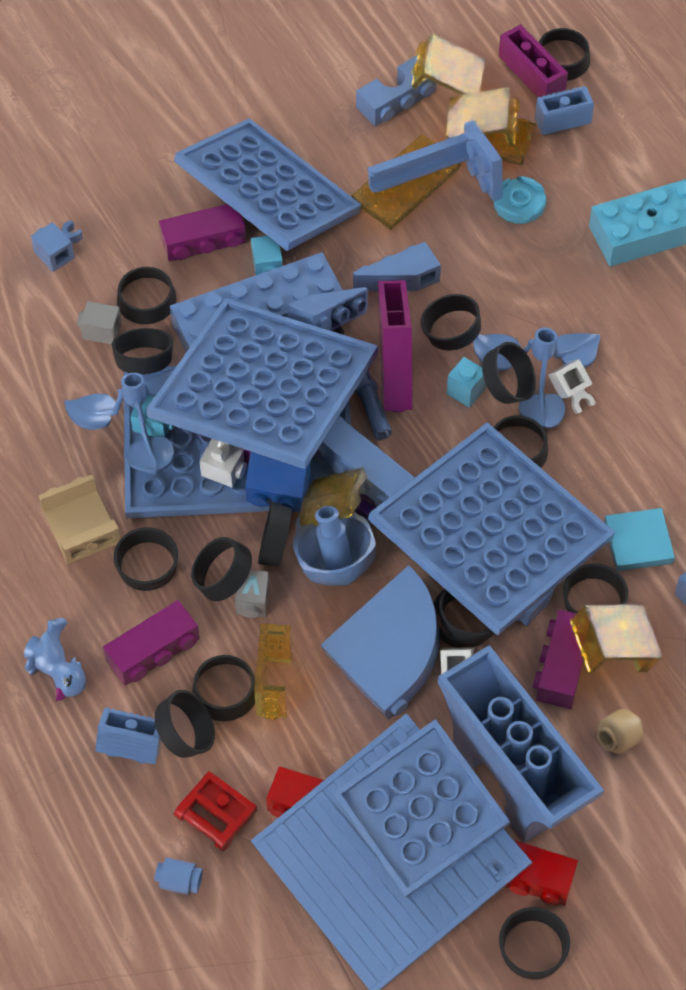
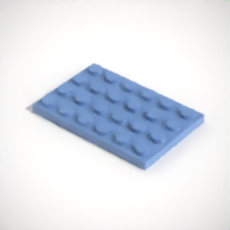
(267, 184)

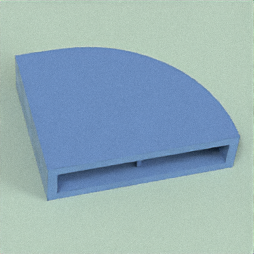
(389, 643)

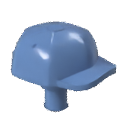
(335, 549)

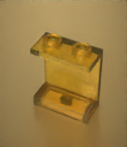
(447, 66)
(491, 110)
(615, 634)
(276, 647)

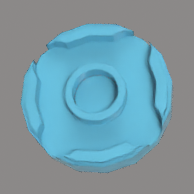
(521, 201)

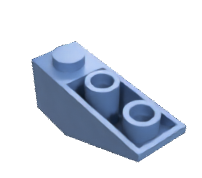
(414, 265)
(330, 308)

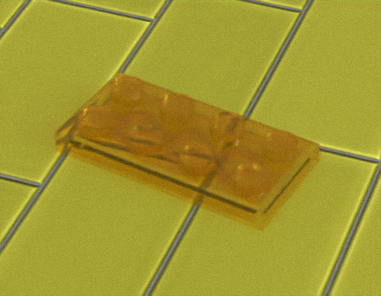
(399, 201)

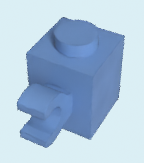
(55, 246)

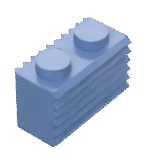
(564, 110)
(128, 736)

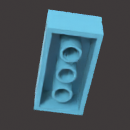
(640, 223)

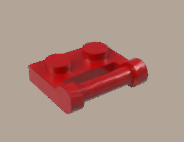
(222, 803)

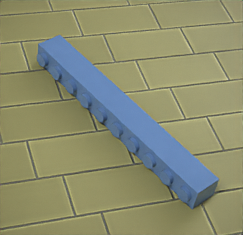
(348, 450)

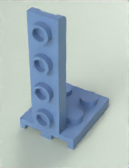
(470, 147)

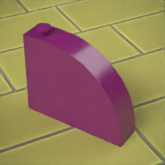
(395, 345)

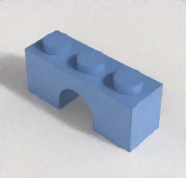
(381, 102)

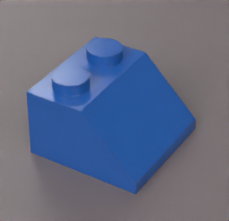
(276, 482)

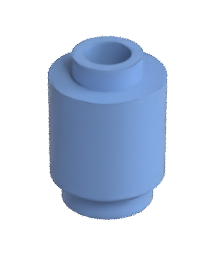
(178, 876)

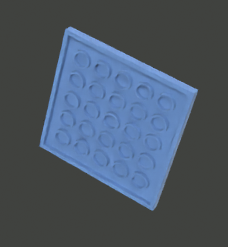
(263, 382)
(491, 527)

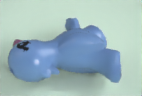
(48, 657)

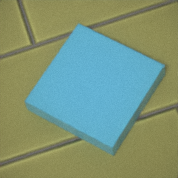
(640, 539)

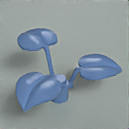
(548, 408)
(95, 413)

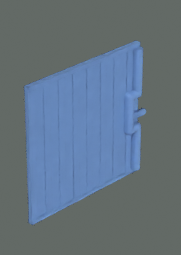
(351, 892)

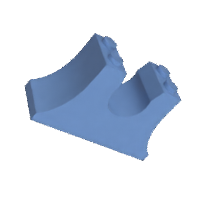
(509, 733)

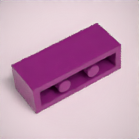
(532, 62)
(202, 232)
(151, 643)
(561, 663)

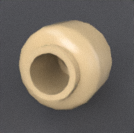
(620, 731)

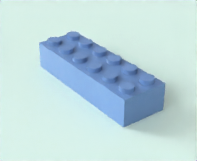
(266, 291)

